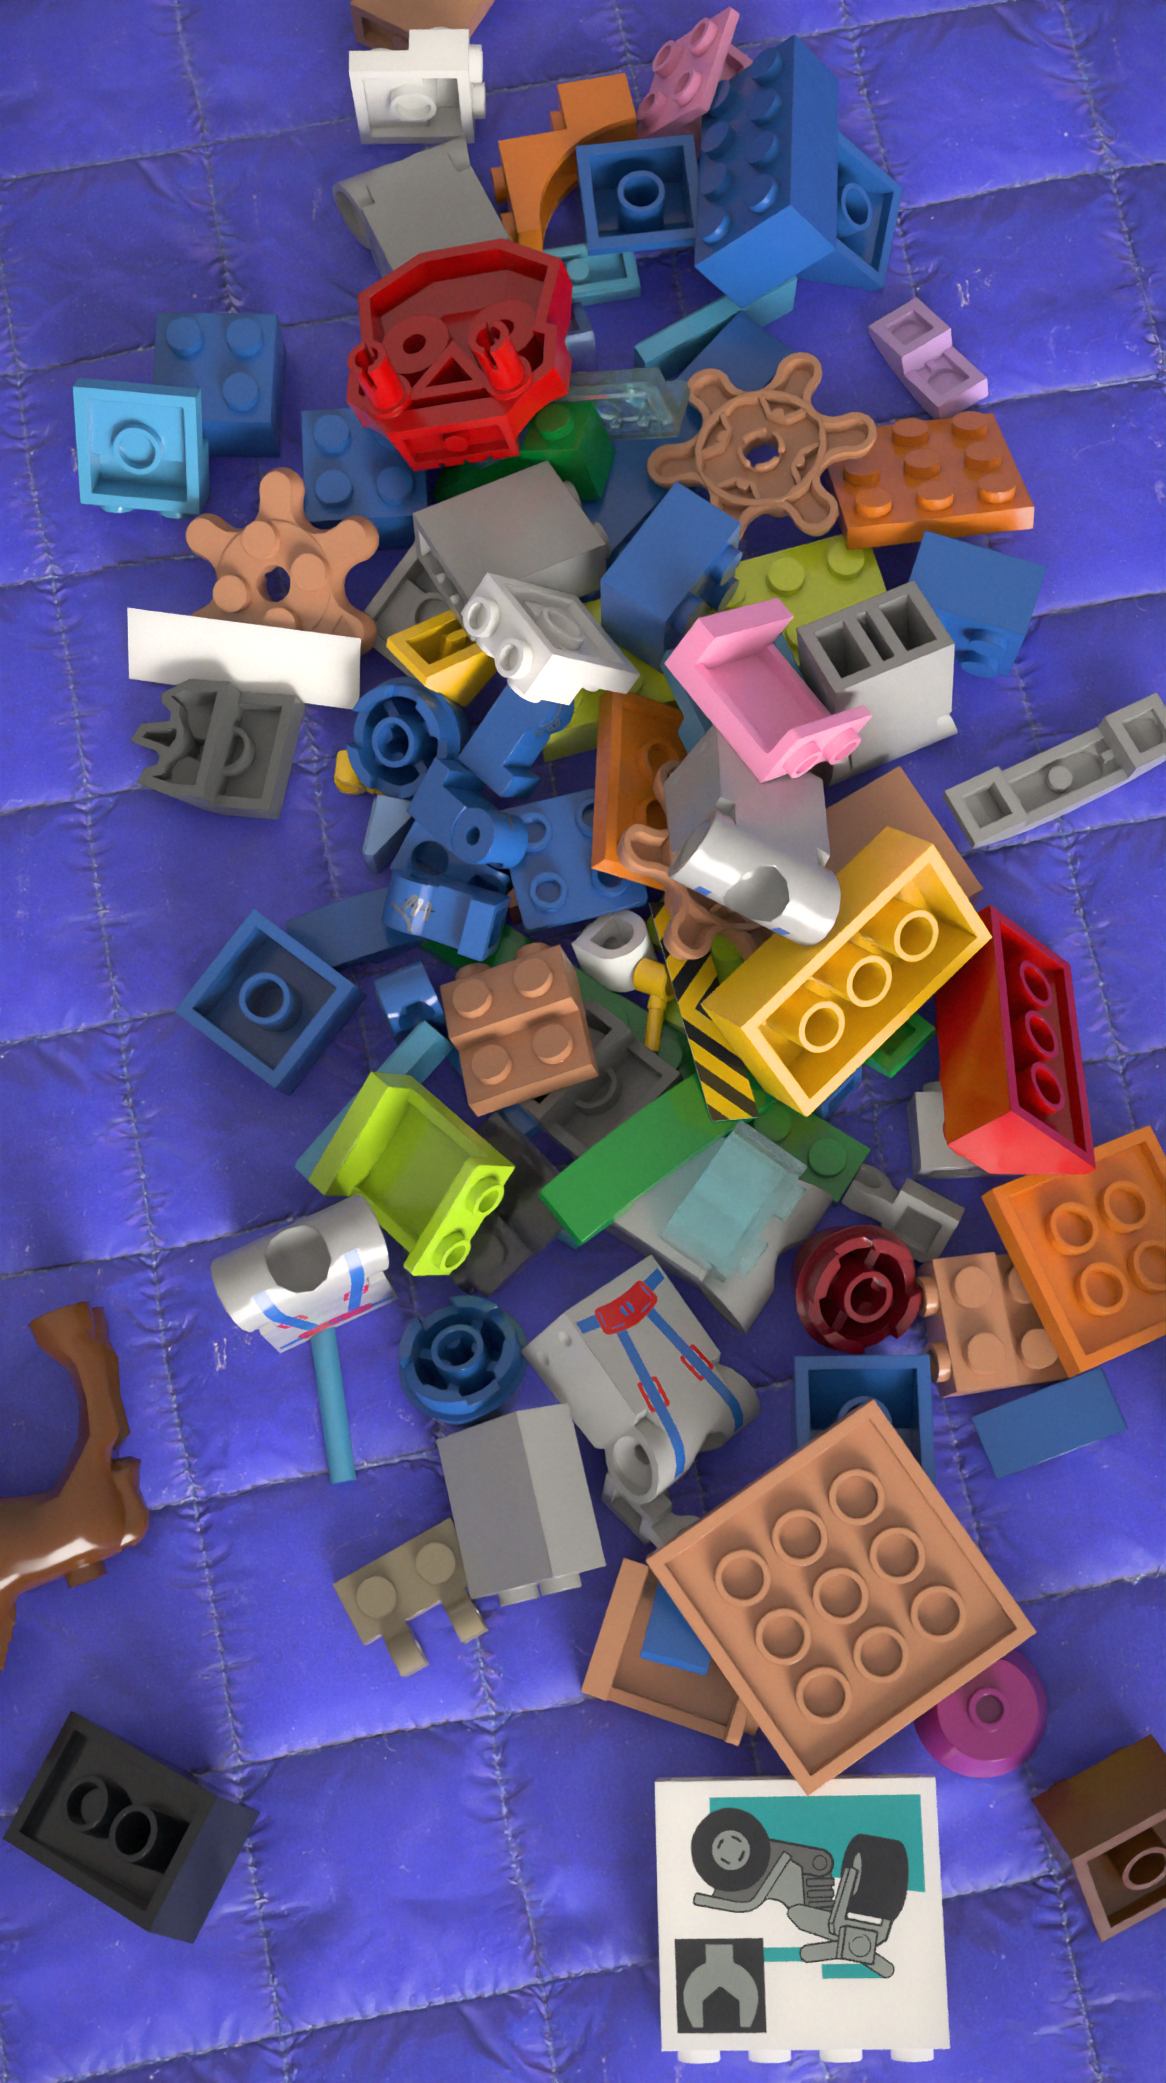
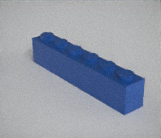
(630, 496)

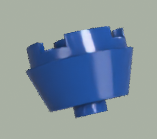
(401, 733)
(463, 1362)

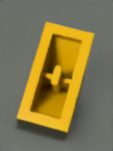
(444, 657)

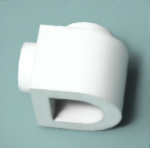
(613, 948)

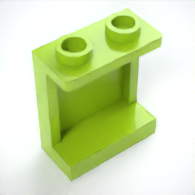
(416, 1169)

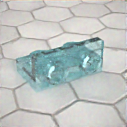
(632, 401)

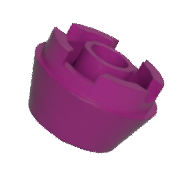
(988, 1721)

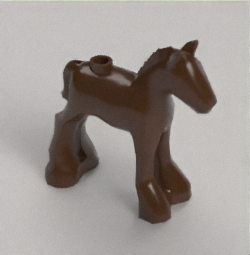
(98, 1496)

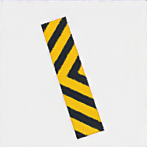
(717, 1063)

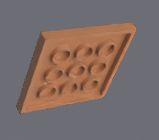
(840, 1596)

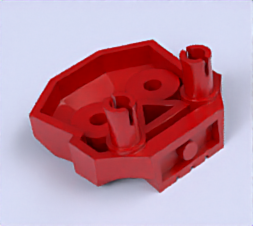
(461, 351)

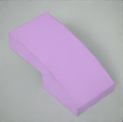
(926, 363)

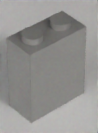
(514, 528)
(521, 1504)

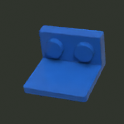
(556, 875)

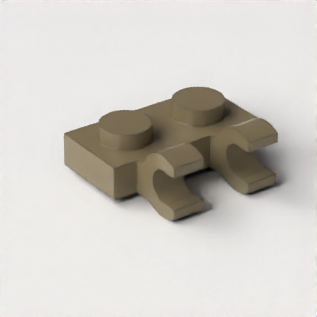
(405, 1585)

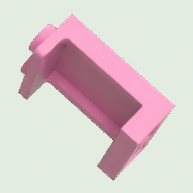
(758, 696)

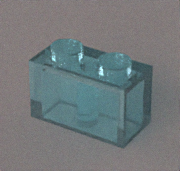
(734, 1202)

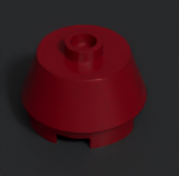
(855, 1287)

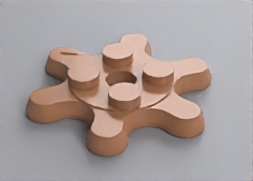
(772, 416)
(286, 539)
(694, 916)

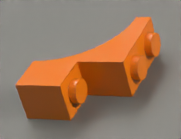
(541, 167)

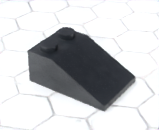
(131, 1829)

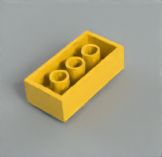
(822, 1009)

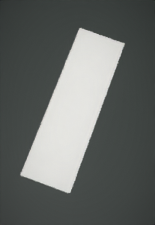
(250, 656)

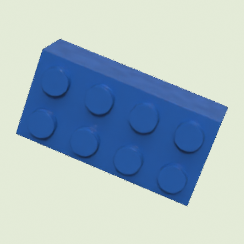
(768, 173)

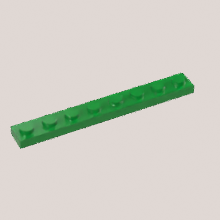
(826, 1151)

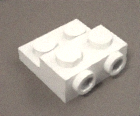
(419, 92)
(544, 641)

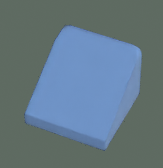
(385, 831)

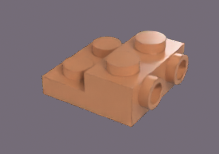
(519, 1028)
(983, 1327)

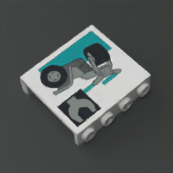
(800, 1917)

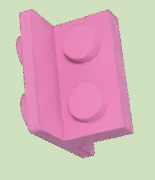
(688, 78)

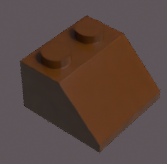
(1112, 1835)

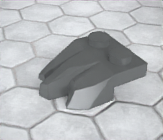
(223, 748)
(626, 1083)

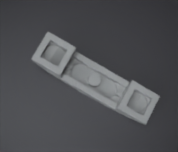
(1062, 777)

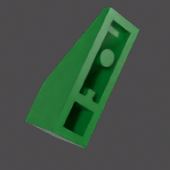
(562, 433)

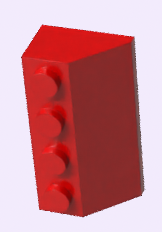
(1013, 1058)

